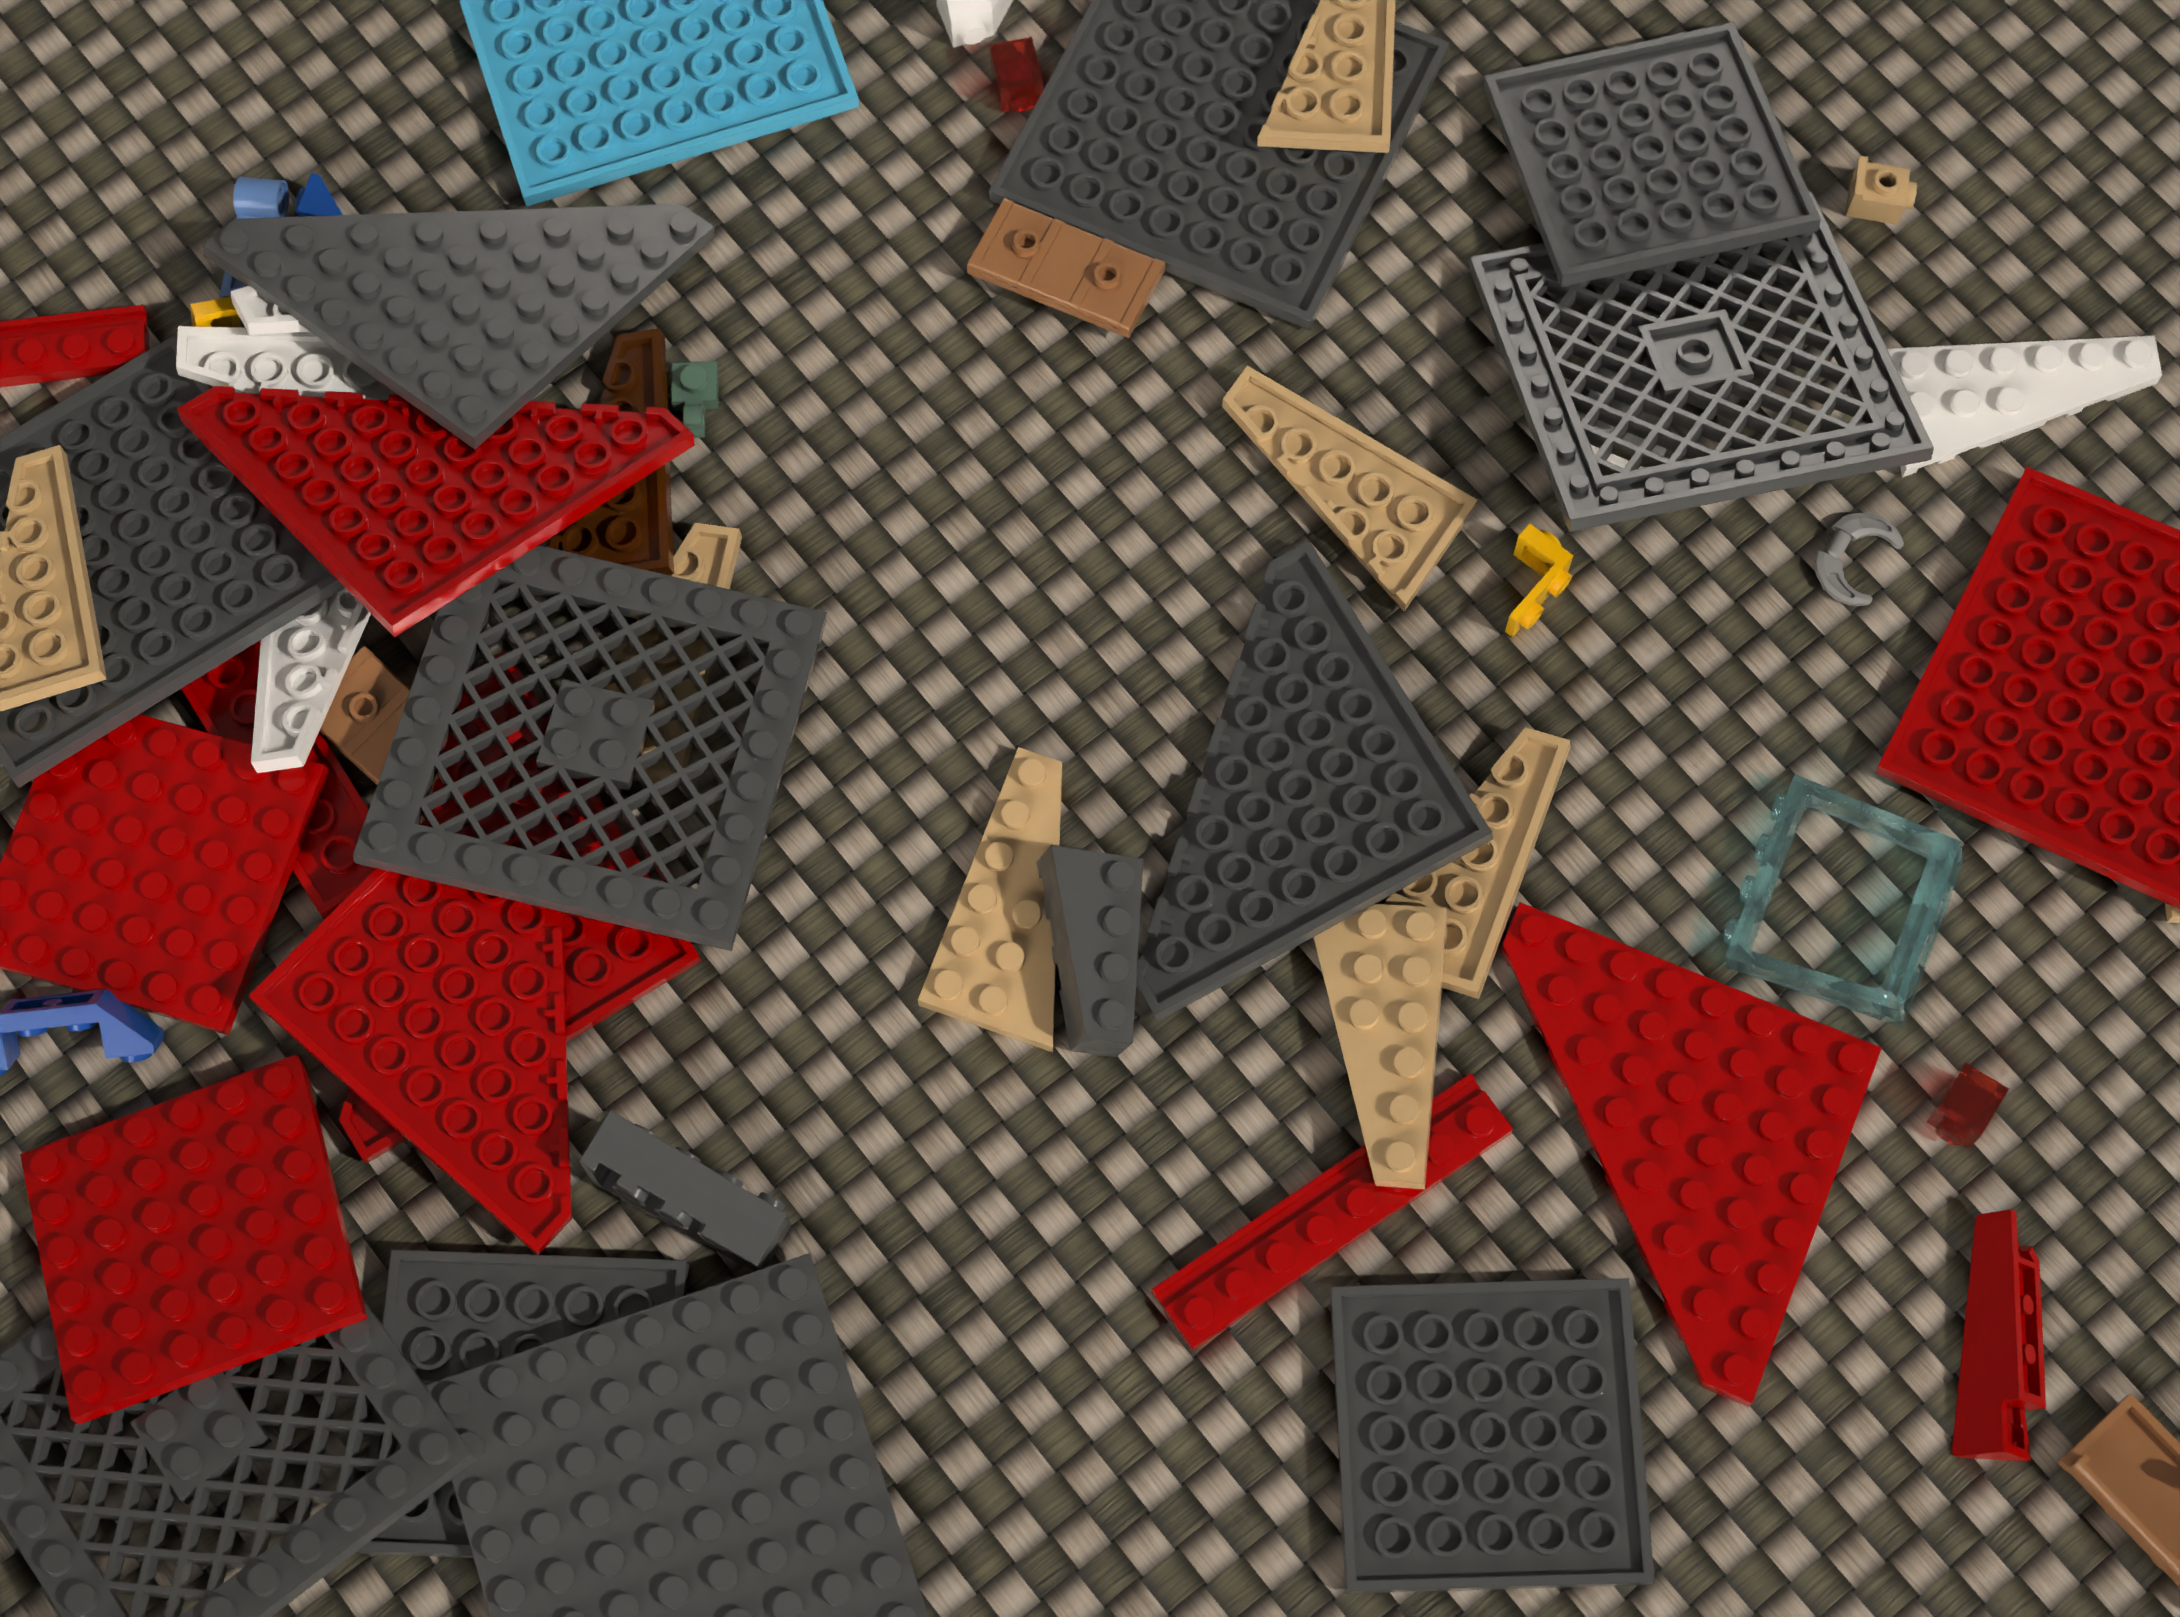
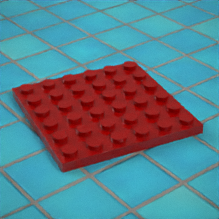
(154, 869)
(190, 1239)

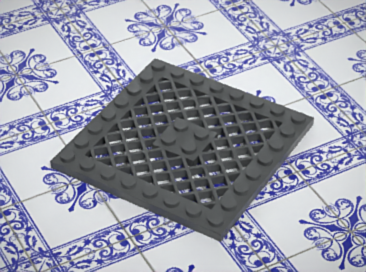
(1690, 363)
(599, 740)
(198, 1440)

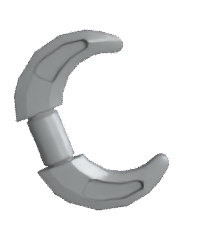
(1827, 562)

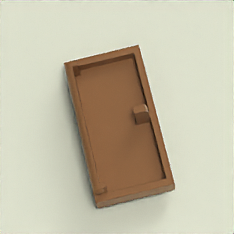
(1066, 268)
(366, 713)
(2135, 1476)

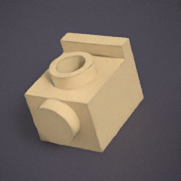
(1879, 192)

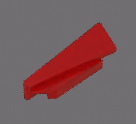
(2001, 1345)

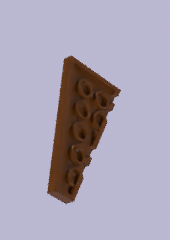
(637, 522)

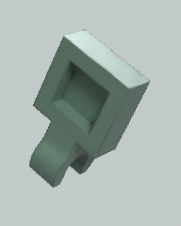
(694, 391)

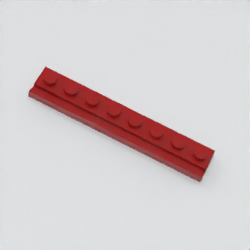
(71, 345)
(1320, 1221)

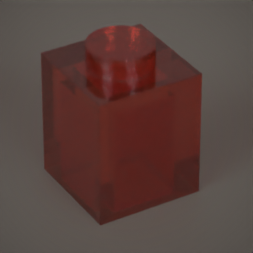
(1016, 74)
(1966, 1106)

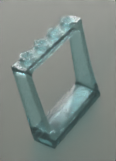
(1896, 994)

